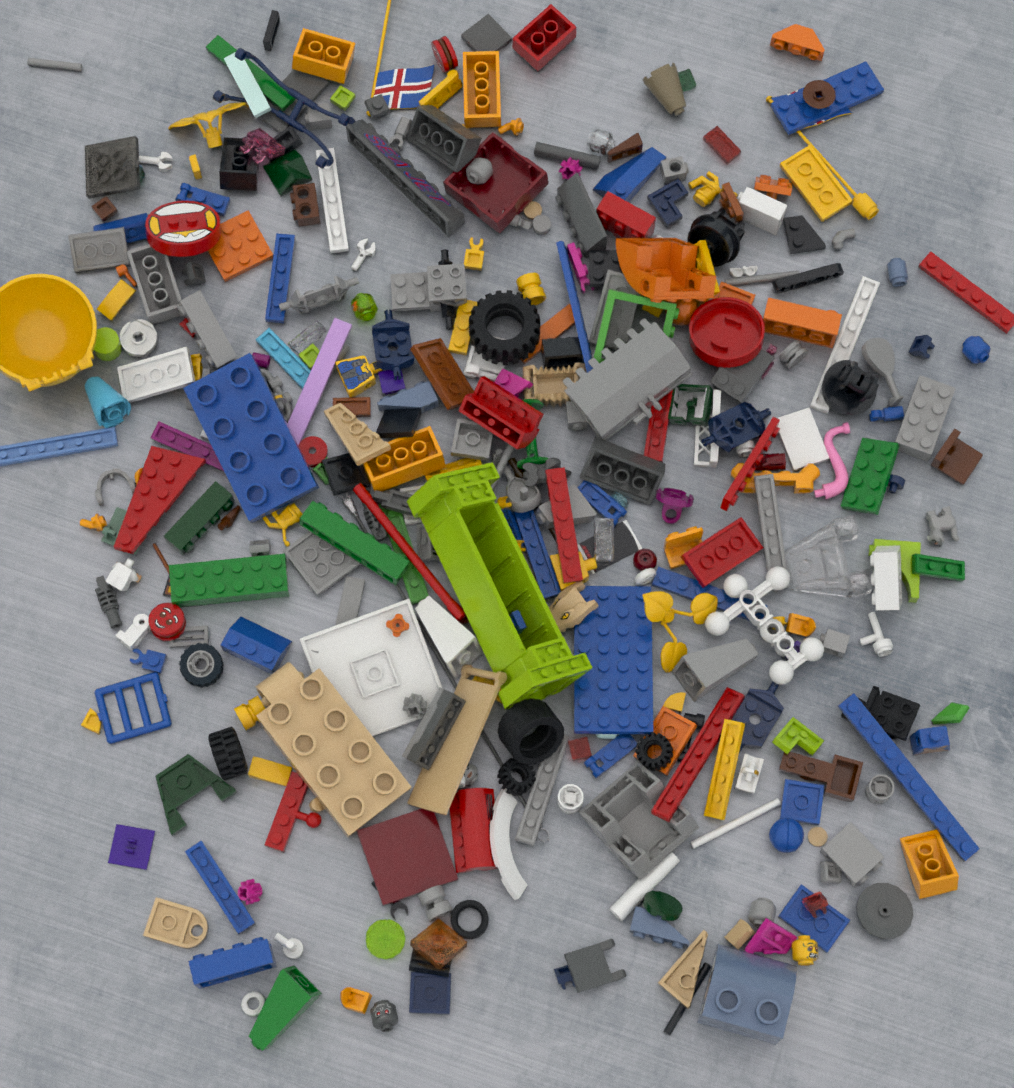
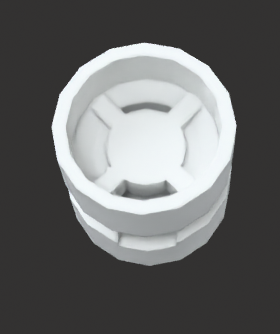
(570, 799)

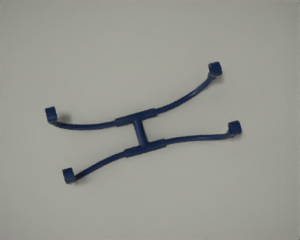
(343, 119)

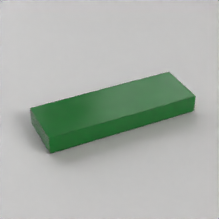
(938, 567)

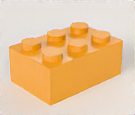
(323, 55)

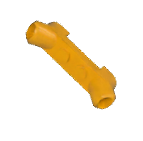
(801, 481)

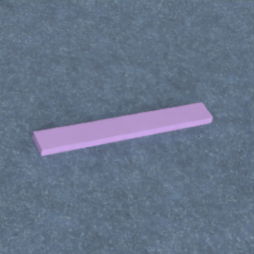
(318, 378)

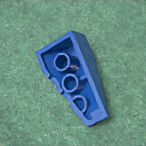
(630, 176)

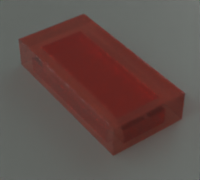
(722, 145)

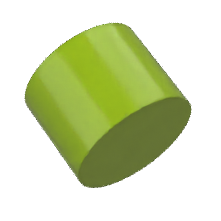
(108, 344)

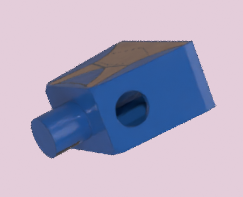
(931, 740)

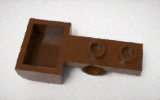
(840, 775)

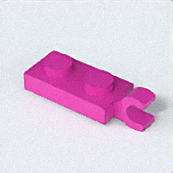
(579, 269)

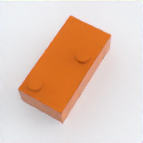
(801, 322)

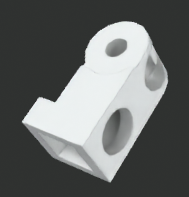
(135, 632)

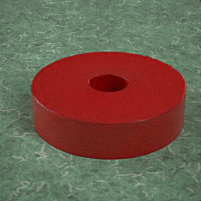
(317, 444)

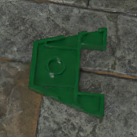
(183, 782)

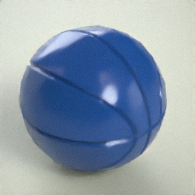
(786, 835)

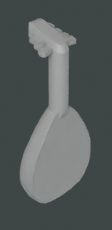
(881, 358)
(521, 497)

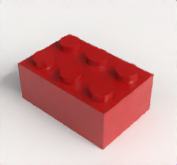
(544, 37)
(624, 218)

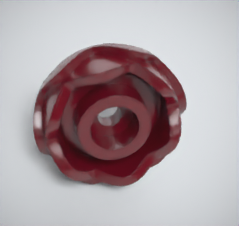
(643, 553)

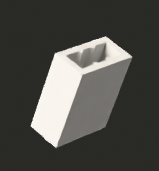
(762, 210)

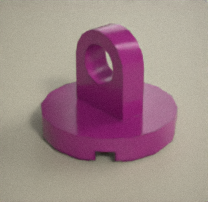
(675, 500)

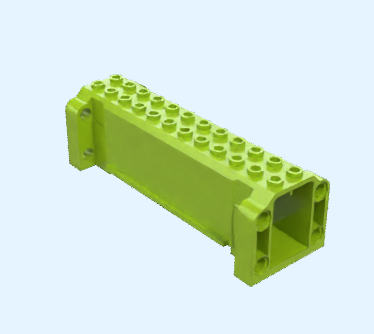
(493, 582)

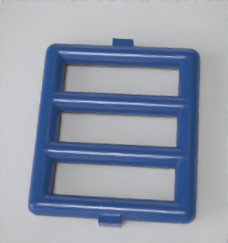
(136, 683)

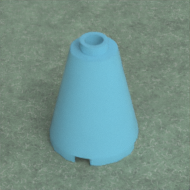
(107, 404)

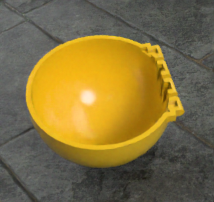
(45, 330)

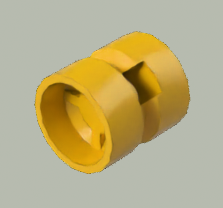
(530, 287)
(248, 712)

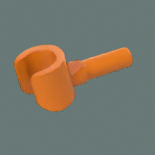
(122, 270)

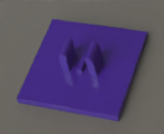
(131, 847)

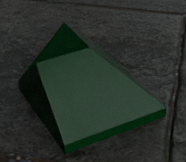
(287, 172)

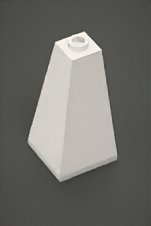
(450, 637)

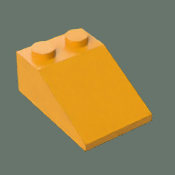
(929, 864)

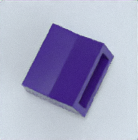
(389, 384)

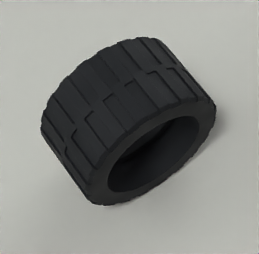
(523, 718)

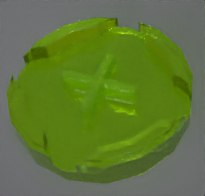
(385, 939)

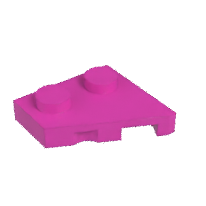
(512, 382)
(771, 939)

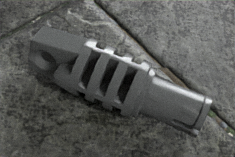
(374, 525)
(108, 602)

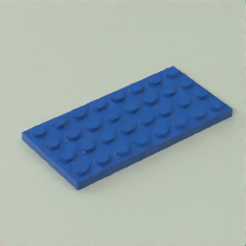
(618, 643)

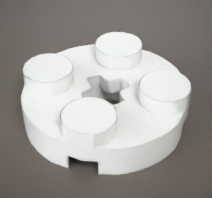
(143, 347)

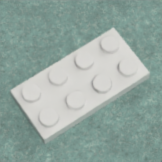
(156, 375)

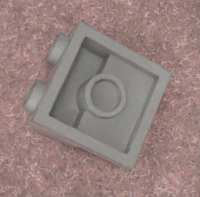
(471, 440)

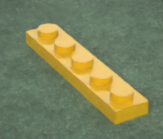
(724, 769)

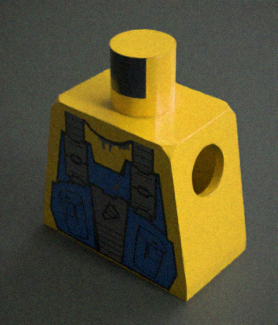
(357, 374)

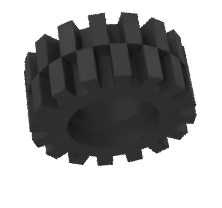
(656, 763)
(510, 783)

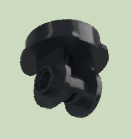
(720, 234)
(861, 388)

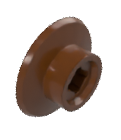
(821, 88)

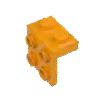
(679, 543)

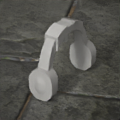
(98, 493)

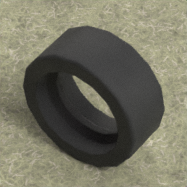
(484, 921)

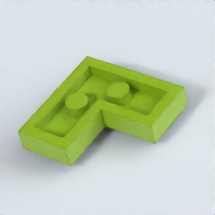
(799, 734)

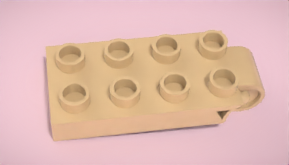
(329, 747)

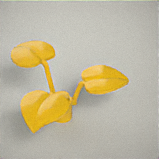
(212, 134)
(658, 608)

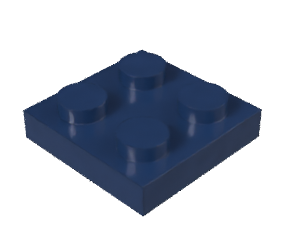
(429, 994)

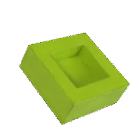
(342, 98)
(309, 355)

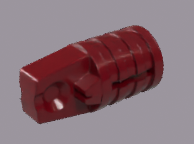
(772, 462)

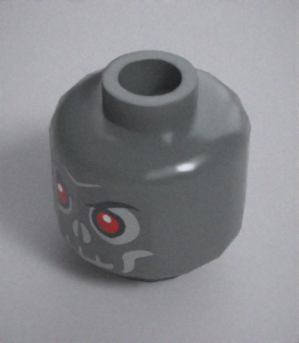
(384, 1015)

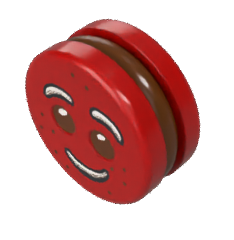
(444, 54)
(167, 621)

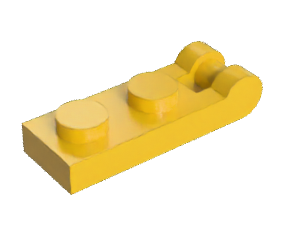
(443, 90)

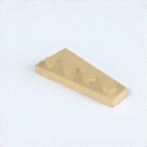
(355, 435)

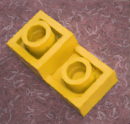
(116, 299)

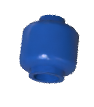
(976, 349)

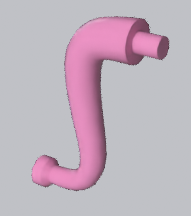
(841, 475)

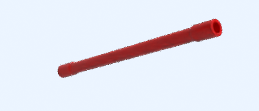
(366, 498)

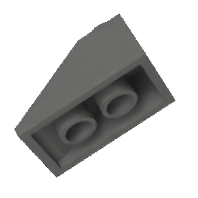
(741, 380)

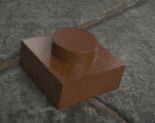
(104, 209)

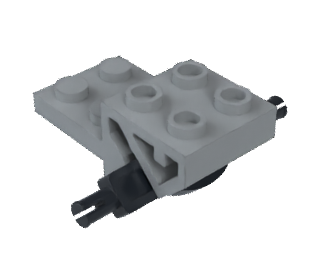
(437, 289)

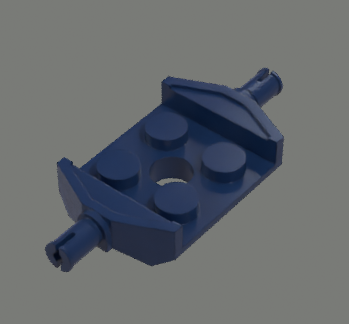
(396, 334)
(727, 434)
(767, 707)

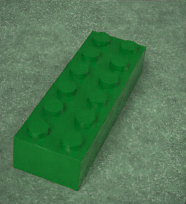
(229, 580)

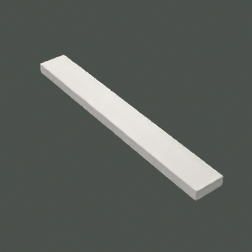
(848, 334)

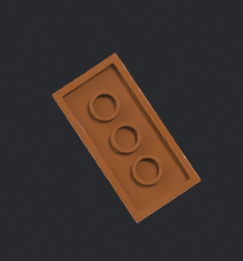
(442, 372)

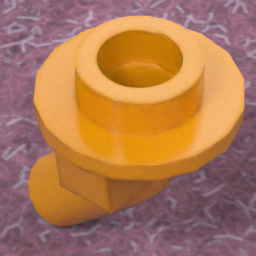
(515, 125)
(96, 522)

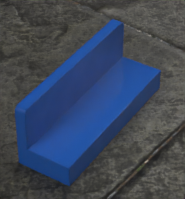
(134, 227)

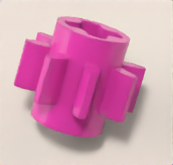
(570, 168)
(250, 891)

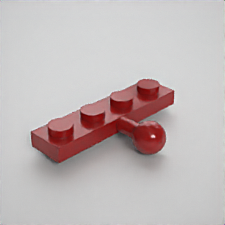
(288, 813)

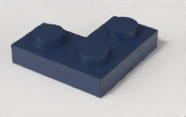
(664, 200)

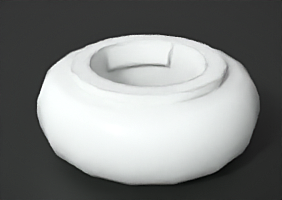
(645, 577)
(244, 1004)

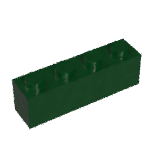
(199, 518)

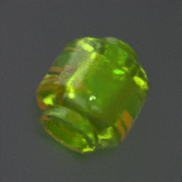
(364, 306)

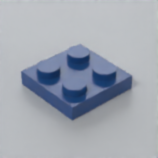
(802, 801)

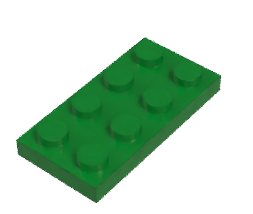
(870, 476)

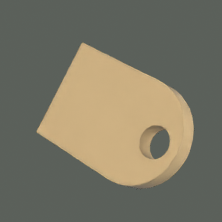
(174, 924)

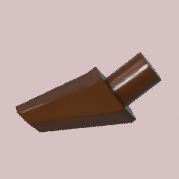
(228, 520)

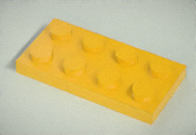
(816, 183)

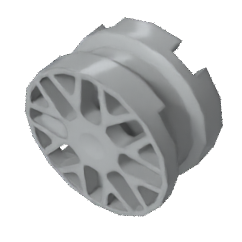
(793, 354)

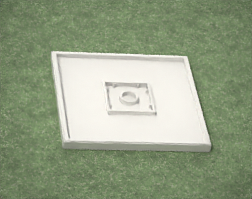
(374, 667)

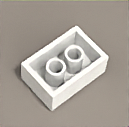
(886, 577)

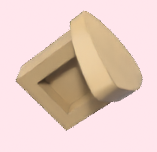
(739, 934)

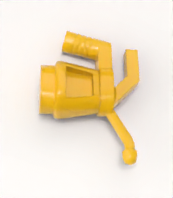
(708, 192)
(288, 517)

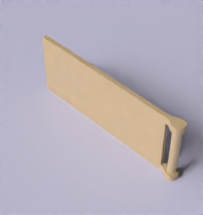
(438, 786)

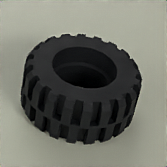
(504, 305)

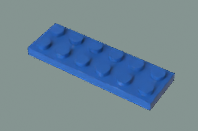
(850, 87)

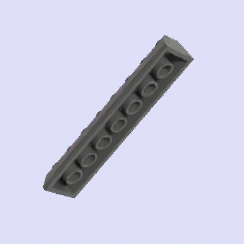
(405, 177)

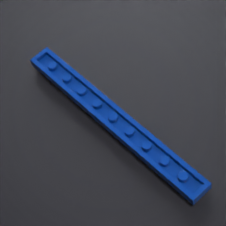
(908, 777)

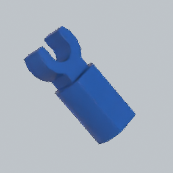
(887, 414)

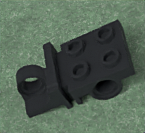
(891, 712)

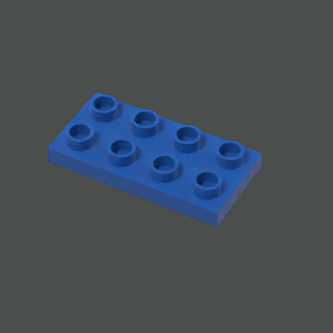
(251, 438)

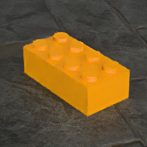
(481, 89)
(405, 461)

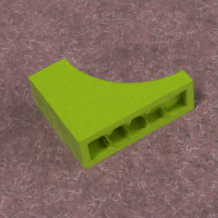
(907, 549)

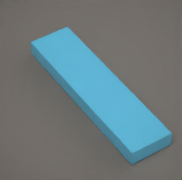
(284, 357)

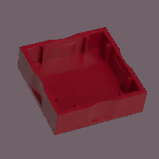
(510, 187)

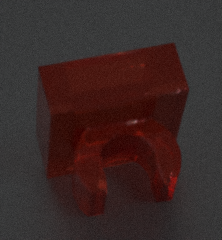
(815, 902)

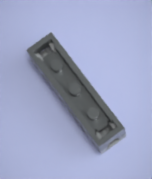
(434, 728)

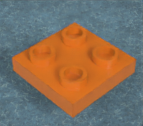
(773, 187)

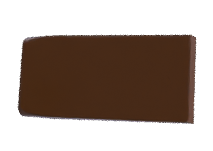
(625, 149)

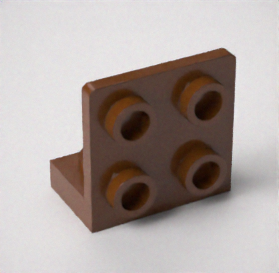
(956, 458)

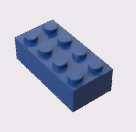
(232, 963)

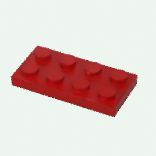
(722, 552)

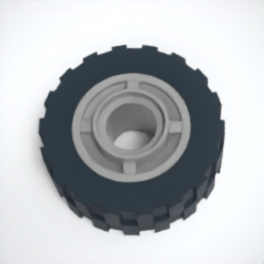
(198, 653)

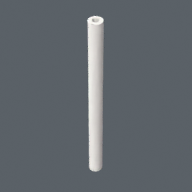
(735, 823)

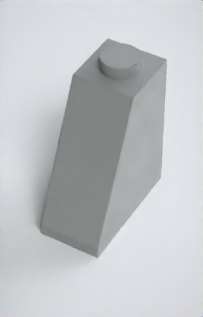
(581, 509)

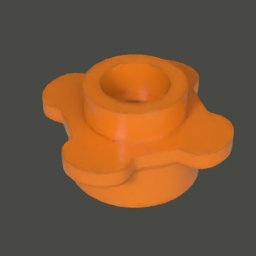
(397, 620)

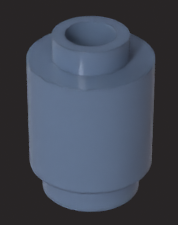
(897, 272)

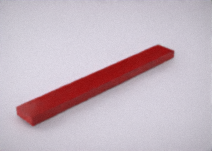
(697, 755)

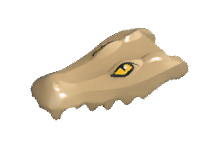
(570, 607)

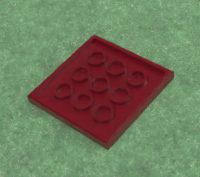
(406, 855)

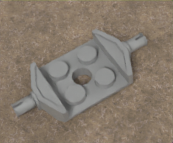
(319, 297)

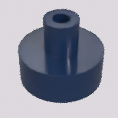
(895, 482)

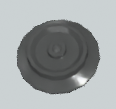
(884, 910)

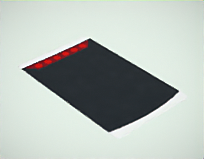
(624, 545)

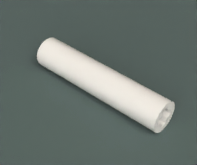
(641, 887)

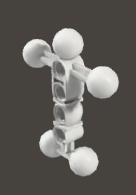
(776, 579)

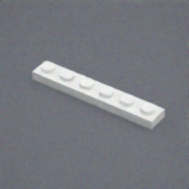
(333, 205)

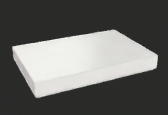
(801, 439)

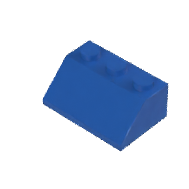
(255, 645)

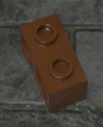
(307, 204)

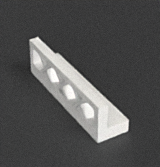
(713, 453)

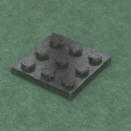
(112, 167)

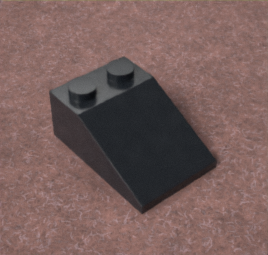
(236, 168)

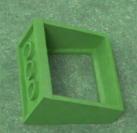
(668, 329)

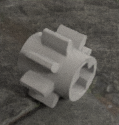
(414, 705)

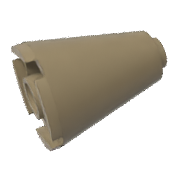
(667, 88)

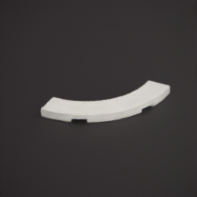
(501, 847)

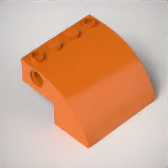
(664, 269)

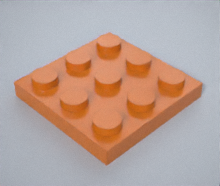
(239, 247)

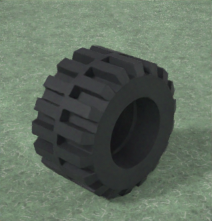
(228, 753)

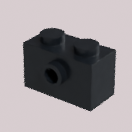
(561, 352)

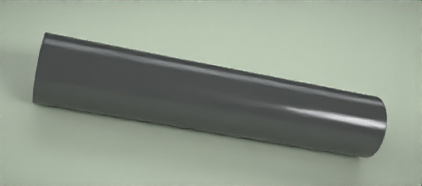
(564, 154)

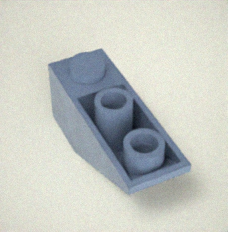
(419, 396)
(647, 925)

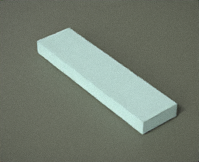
(248, 85)

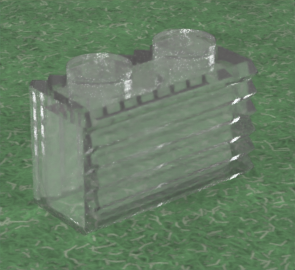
(604, 539)

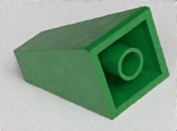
(284, 1005)

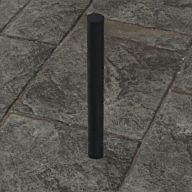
(681, 1008)

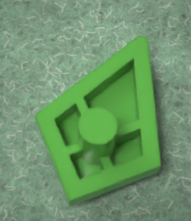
(951, 714)

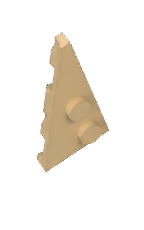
(683, 975)

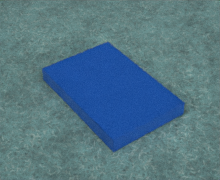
(822, 929)

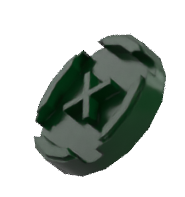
(663, 905)

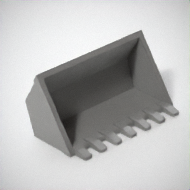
(628, 380)

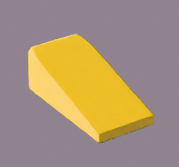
(269, 771)

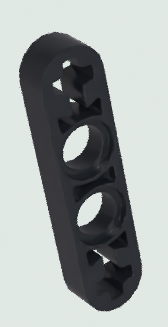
(807, 278)

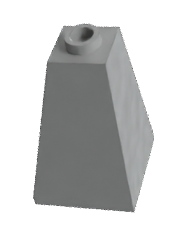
(708, 668)

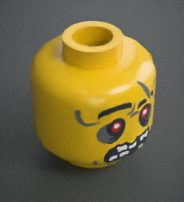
(804, 950)

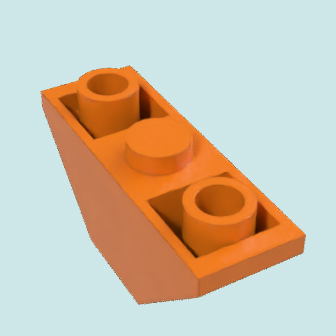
(798, 41)

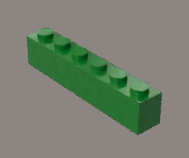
(354, 542)

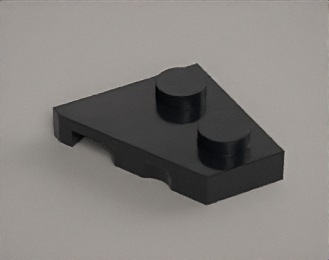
(801, 235)

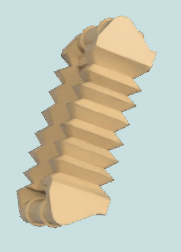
(549, 384)

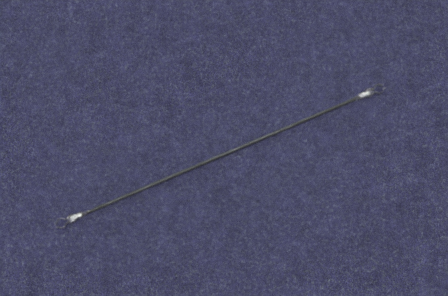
(349, 504)

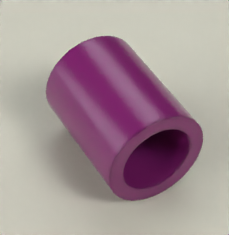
(262, 359)

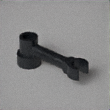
(699, 721)

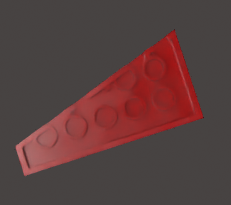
(156, 491)

